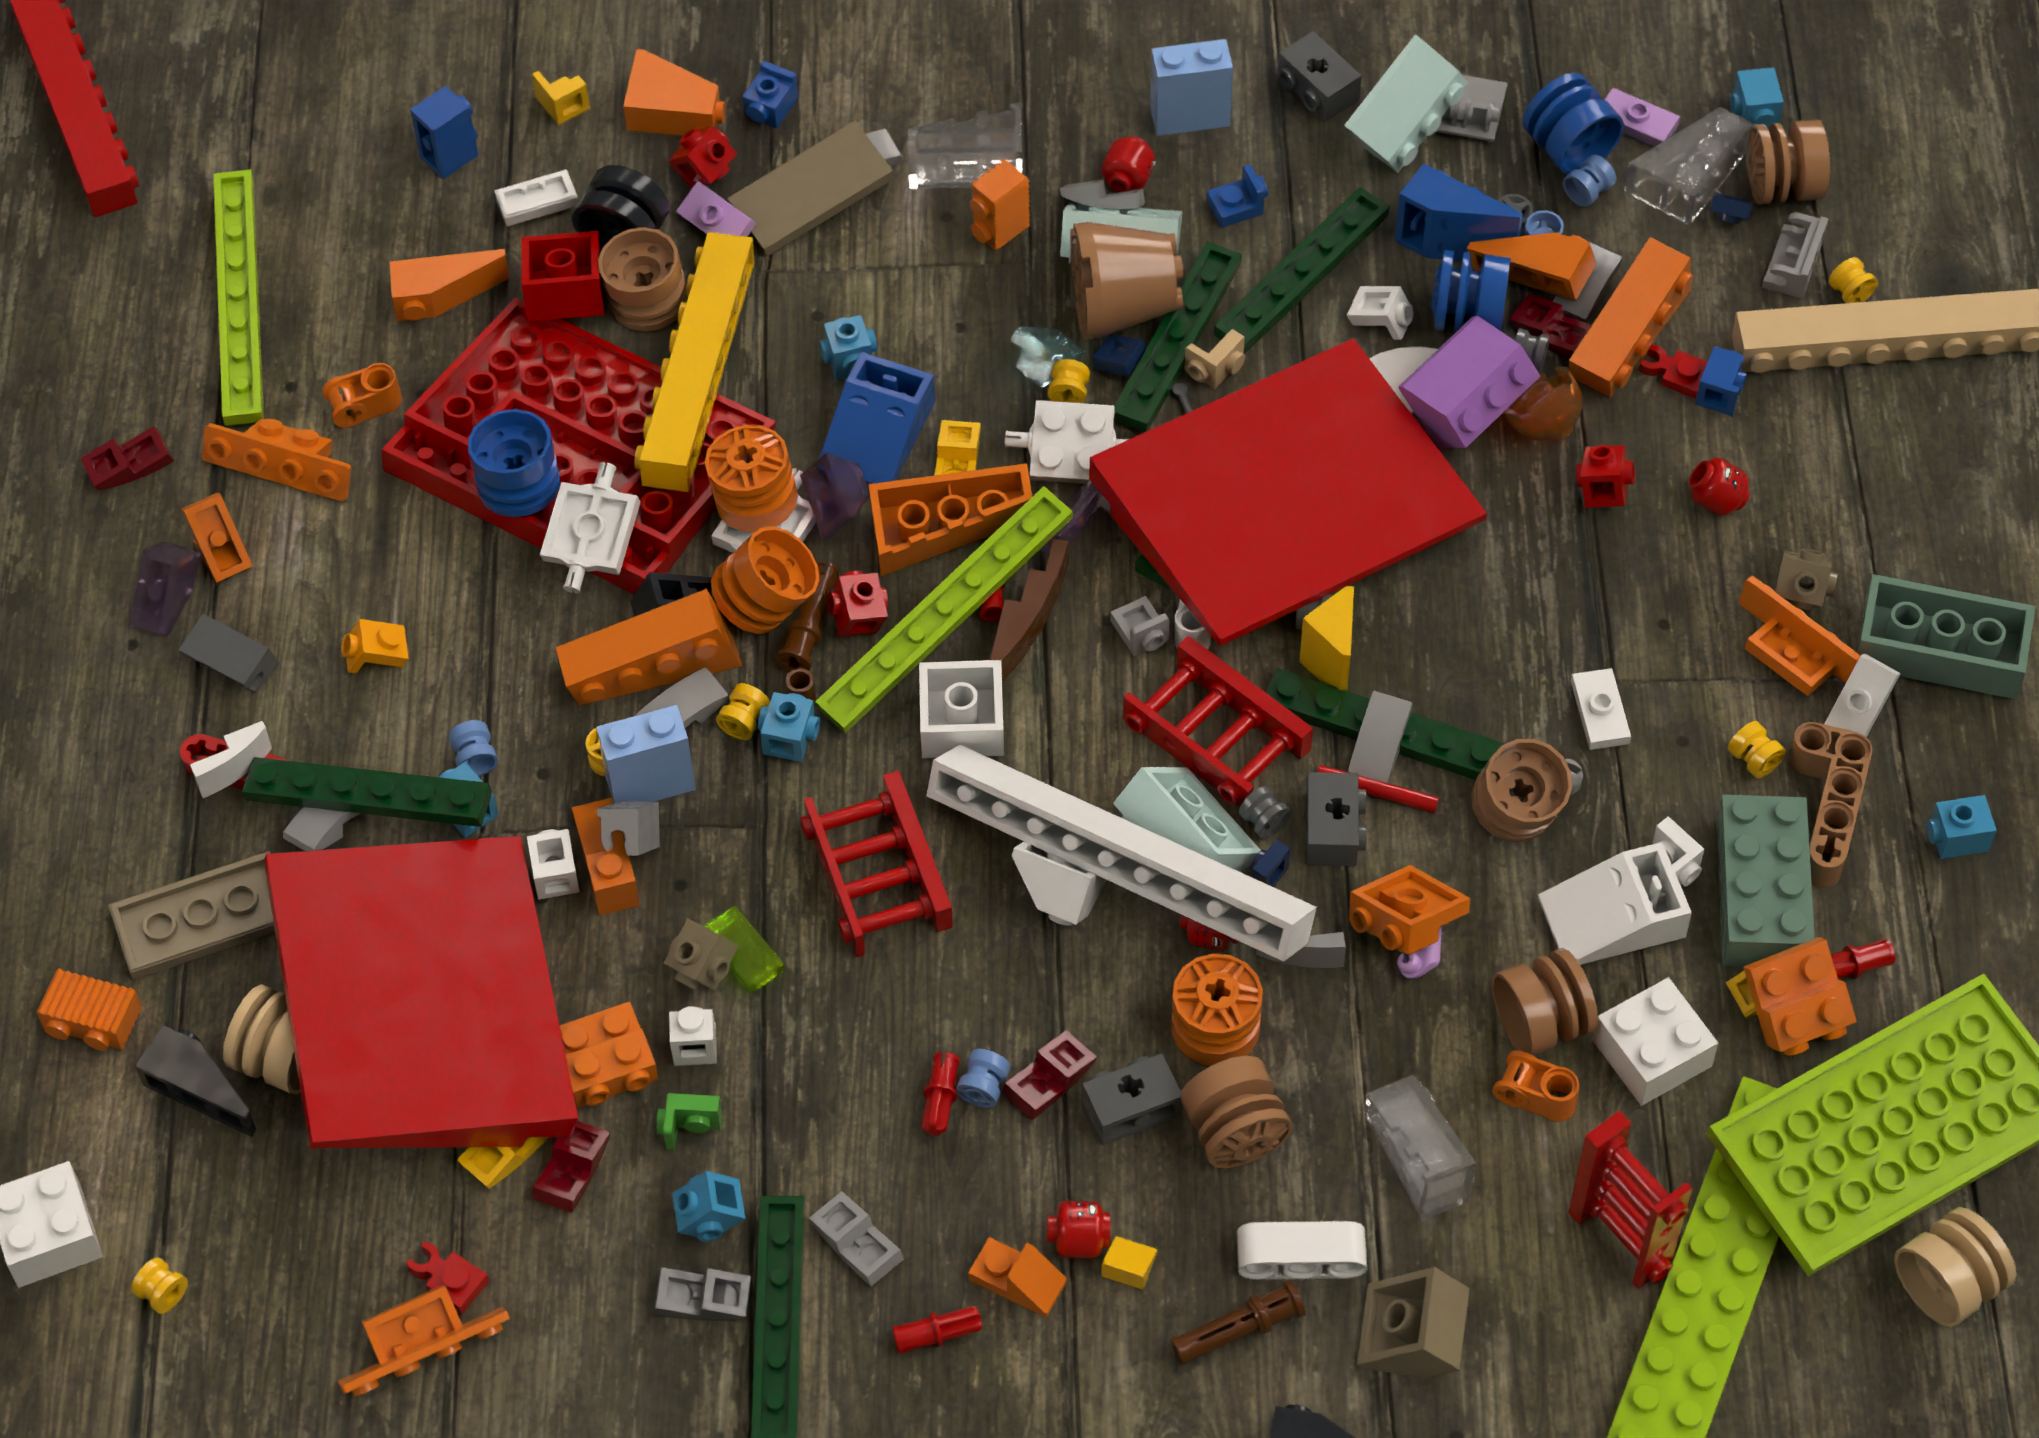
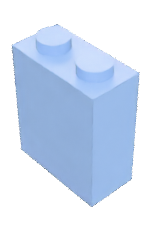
(1191, 87)
(647, 756)

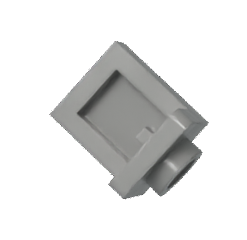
(1141, 626)

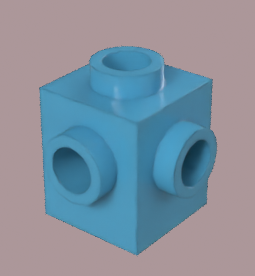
(844, 343)
(788, 726)
(708, 1206)

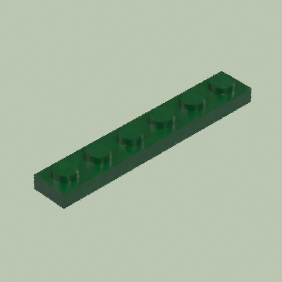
(1304, 268)
(1166, 351)
(1344, 713)
(367, 791)
(778, 1317)

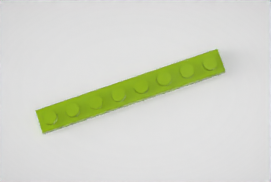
(238, 298)
(944, 610)

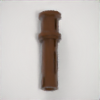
(804, 632)
(1257, 1315)

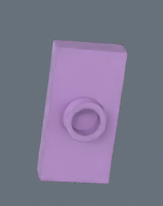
(1643, 119)
(714, 213)

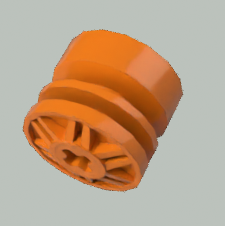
(751, 478)
(765, 580)
(1213, 1029)

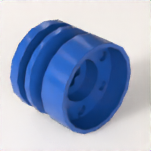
(1572, 122)
(1469, 291)
(514, 462)

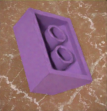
(1468, 383)

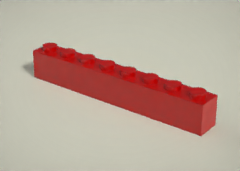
(77, 104)

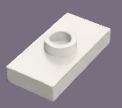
(536, 198)
(1863, 696)
(1600, 709)

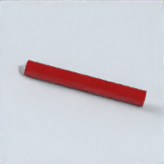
(1392, 792)

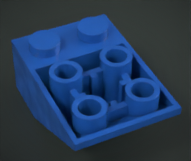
(1448, 215)
(880, 416)

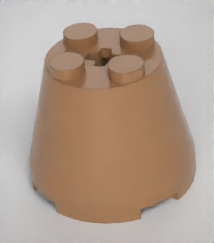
(1122, 277)

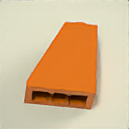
(669, 98)

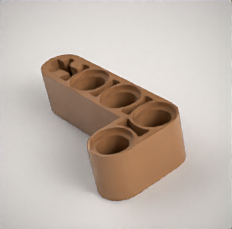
(1835, 809)

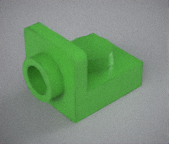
(690, 1112)

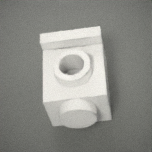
(553, 863)
(693, 1027)

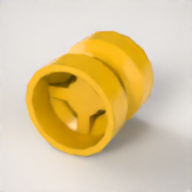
(743, 711)
(1756, 749)

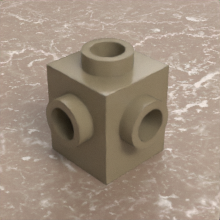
(1810, 564)
(700, 956)

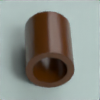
(802, 683)

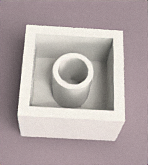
(961, 707)
(1655, 1041)
(46, 1225)

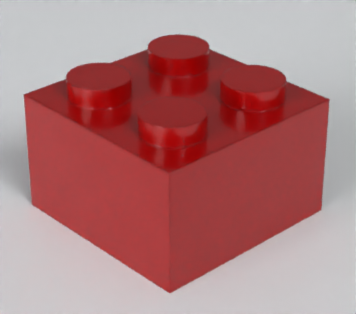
(561, 276)

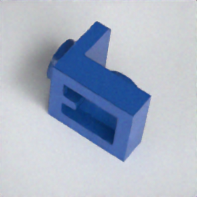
(1238, 199)

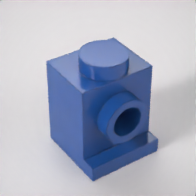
(770, 95)
(1721, 381)

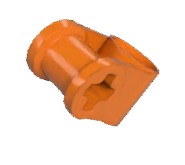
(365, 394)
(1534, 1084)

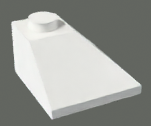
(1057, 885)

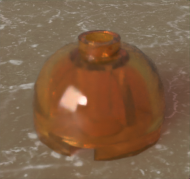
(1547, 407)

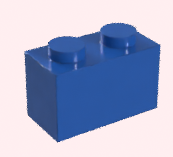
(444, 131)

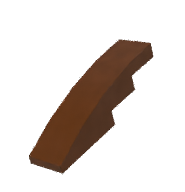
(1024, 620)

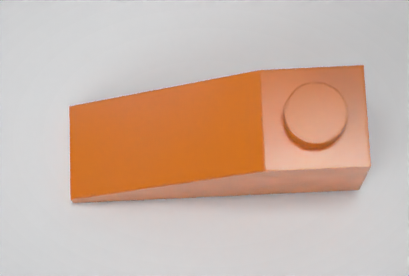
(1542, 261)
(440, 283)
(609, 870)

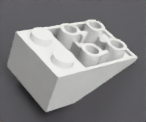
(1618, 906)

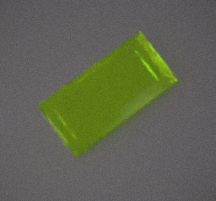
(754, 959)

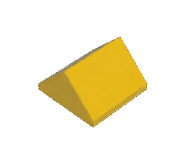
(1328, 639)

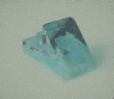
(1041, 350)

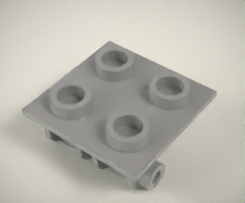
(1477, 111)

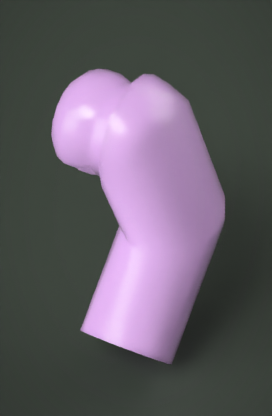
(1420, 962)

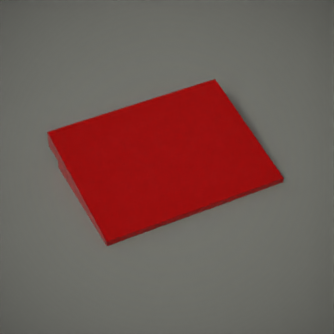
(596, 413)
(1283, 491)
(419, 996)

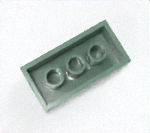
(1947, 635)
(1763, 876)

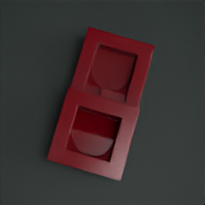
(1547, 317)
(117, 465)
(1050, 1075)
(571, 1167)

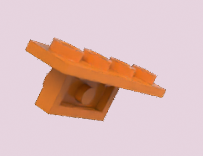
(279, 455)
(1792, 641)
(414, 1332)

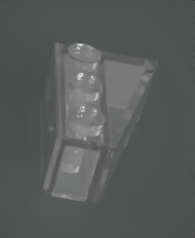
(960, 152)
(1690, 165)
(1421, 1146)

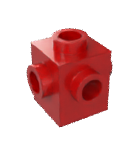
(702, 156)
(1605, 476)
(858, 604)

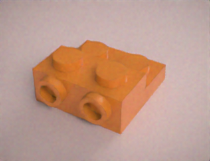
(1405, 909)
(1799, 997)
(607, 1055)

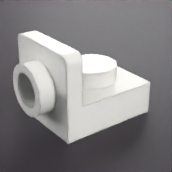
(1382, 307)
(1682, 850)

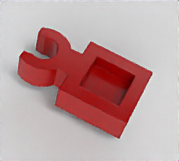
(1678, 372)
(458, 1275)

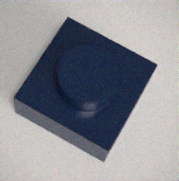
(1731, 208)
(1119, 354)
(1271, 864)

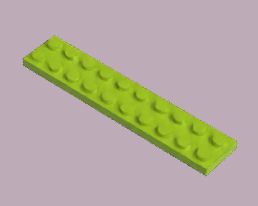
(1700, 1307)

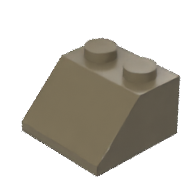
(1414, 1324)

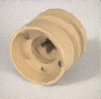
(262, 1040)
(1955, 1267)

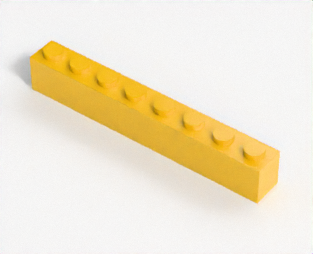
(696, 362)

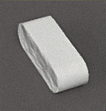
(1301, 1250)

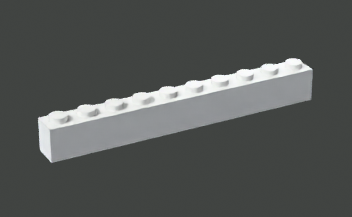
(1122, 852)

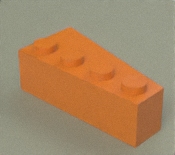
(1632, 317)
(942, 512)
(649, 650)

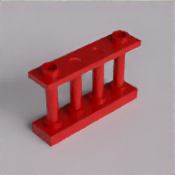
(1225, 688)
(905, 835)
(1628, 1200)

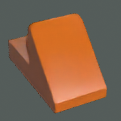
(216, 537)
(1018, 1276)

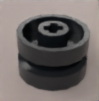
(618, 202)

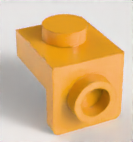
(375, 644)

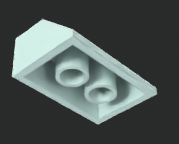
(1406, 104)
(1137, 218)
(1184, 811)

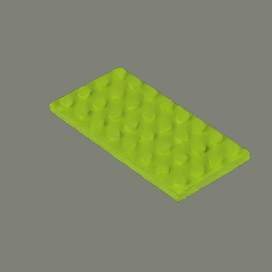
(1888, 1125)

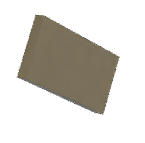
(812, 187)
(194, 917)

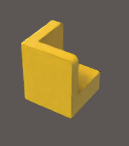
(561, 98)

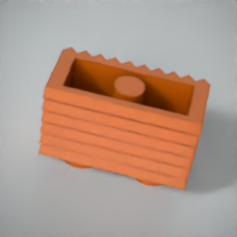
(1000, 205)
(89, 1010)

